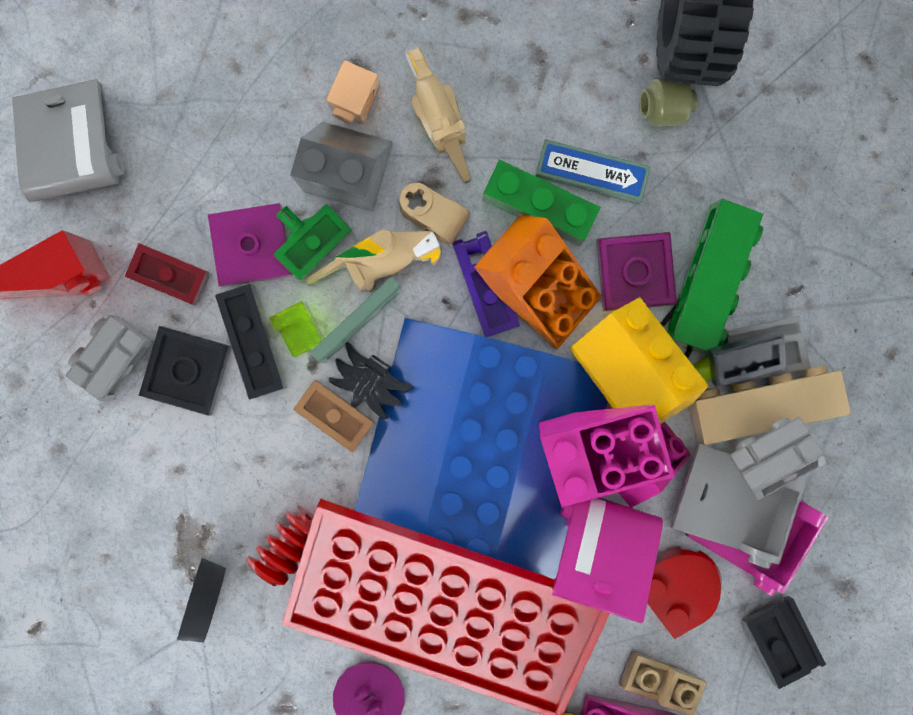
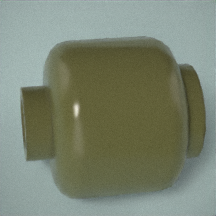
(667, 103)

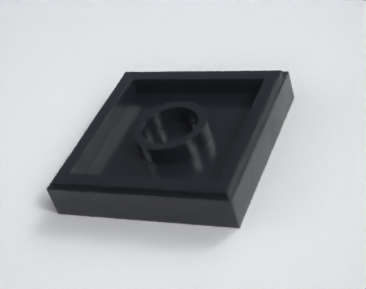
(185, 370)

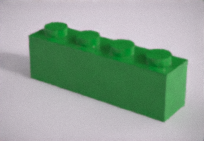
(714, 276)

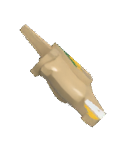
(438, 111)
(382, 256)

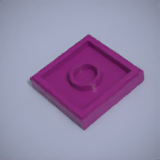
(635, 269)

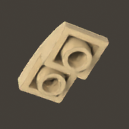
(663, 683)

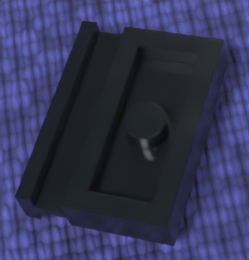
(783, 642)

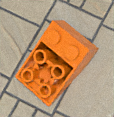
(539, 278)

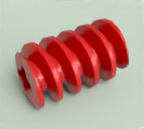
(284, 551)

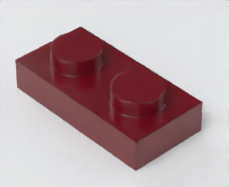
(167, 274)

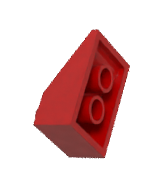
(52, 268)

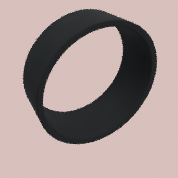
(202, 602)

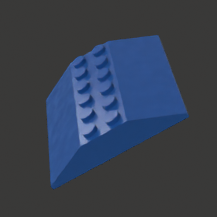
(468, 445)

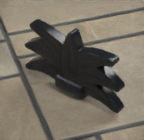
(369, 381)

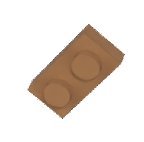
(333, 415)

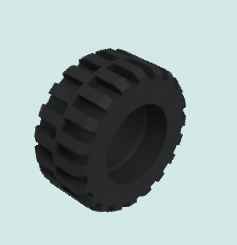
(702, 39)

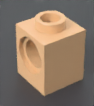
(352, 93)

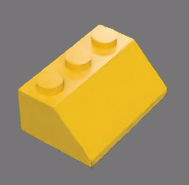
(638, 362)

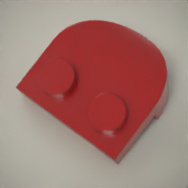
(684, 589)

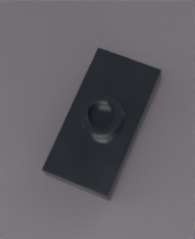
(747, 358)

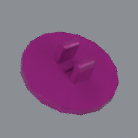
(368, 690)

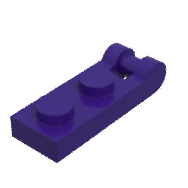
(491, 311)

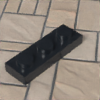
(250, 341)

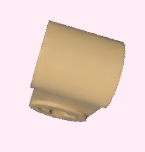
(438, 214)

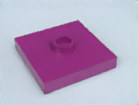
(246, 244)

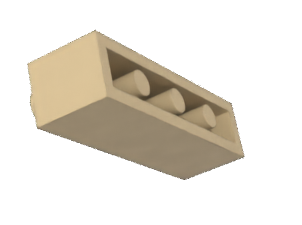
(756, 408)

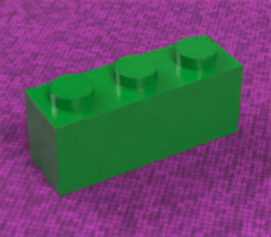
(526, 194)

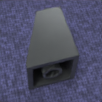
(341, 165)

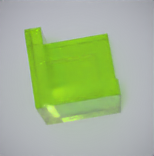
(297, 328)

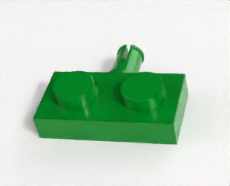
(310, 240)

